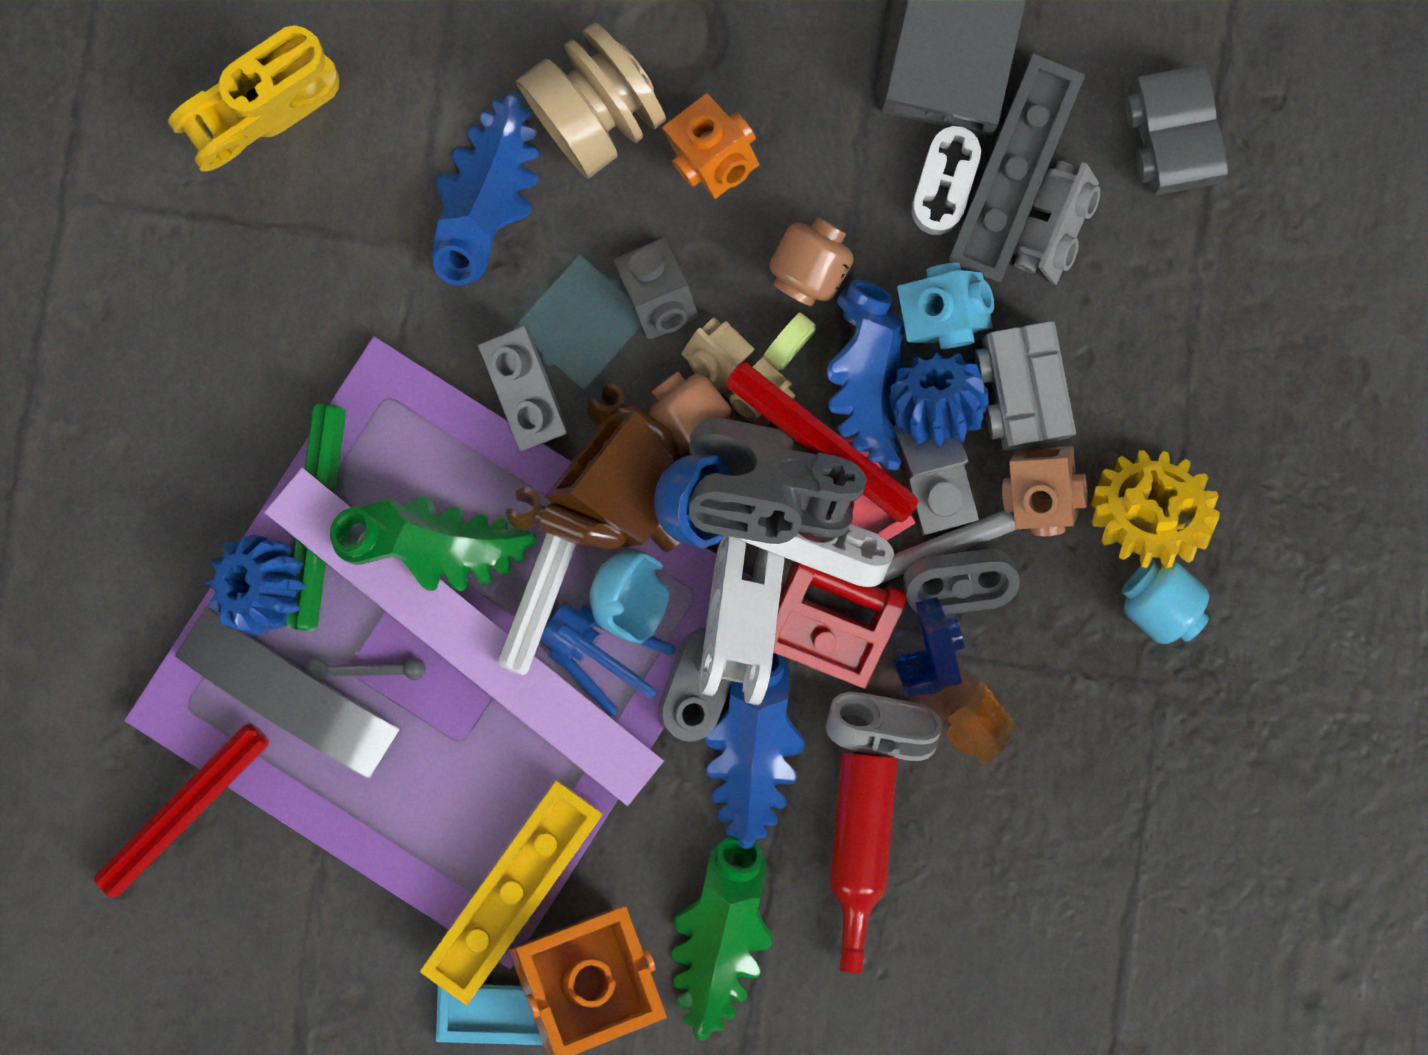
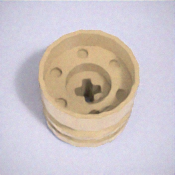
(592, 99)

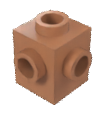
(1046, 471)

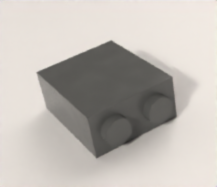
(954, 62)

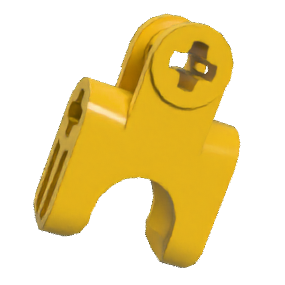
(258, 96)

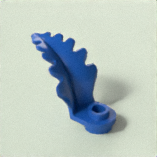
(484, 191)
(867, 371)
(752, 757)

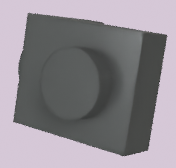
(657, 288)

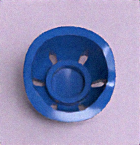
(673, 495)

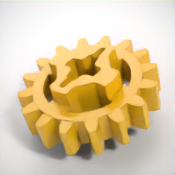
(1155, 509)

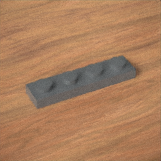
(1016, 168)

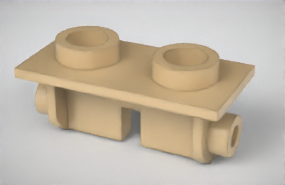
(716, 353)

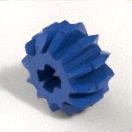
(938, 399)
(255, 584)

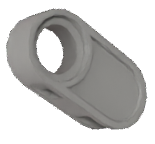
(894, 727)

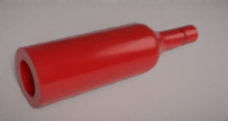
(861, 846)

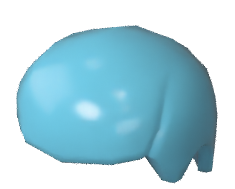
(629, 596)

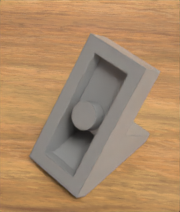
(938, 482)

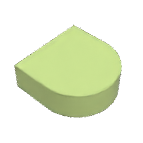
(790, 341)

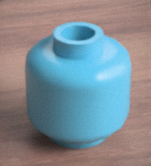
(1166, 602)

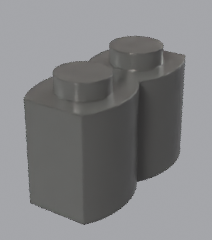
(1177, 130)

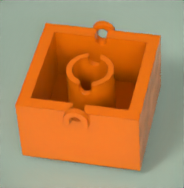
(588, 983)

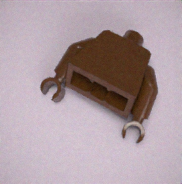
(610, 484)

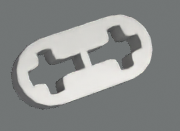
(958, 185)

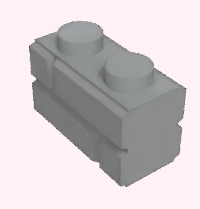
(1026, 386)

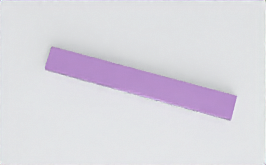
(474, 648)

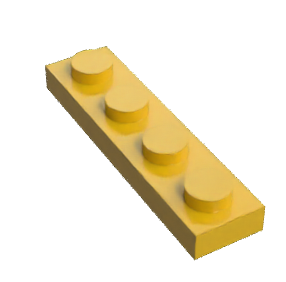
(511, 892)

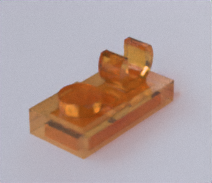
(980, 724)

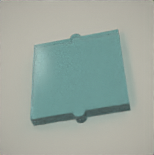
(581, 322)

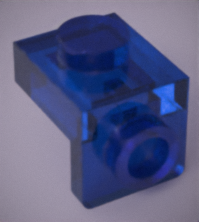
(937, 665)

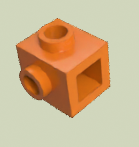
(711, 146)

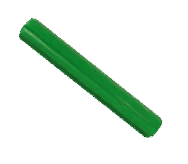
(322, 463)

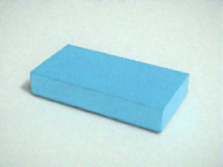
(493, 1016)

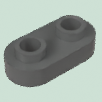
(959, 580)
(683, 689)

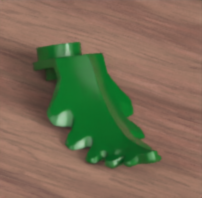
(428, 541)
(721, 934)

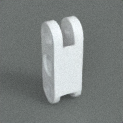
(741, 621)

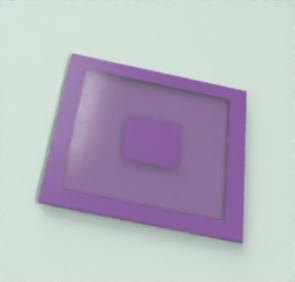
(462, 763)

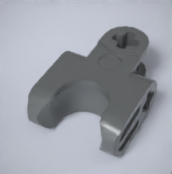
(770, 485)

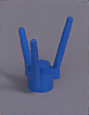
(572, 635)

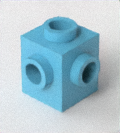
(946, 306)

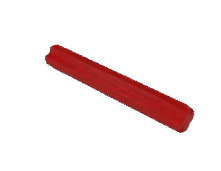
(818, 438)
(181, 810)

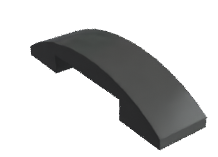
(287, 694)

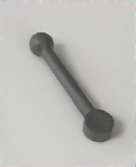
(412, 669)

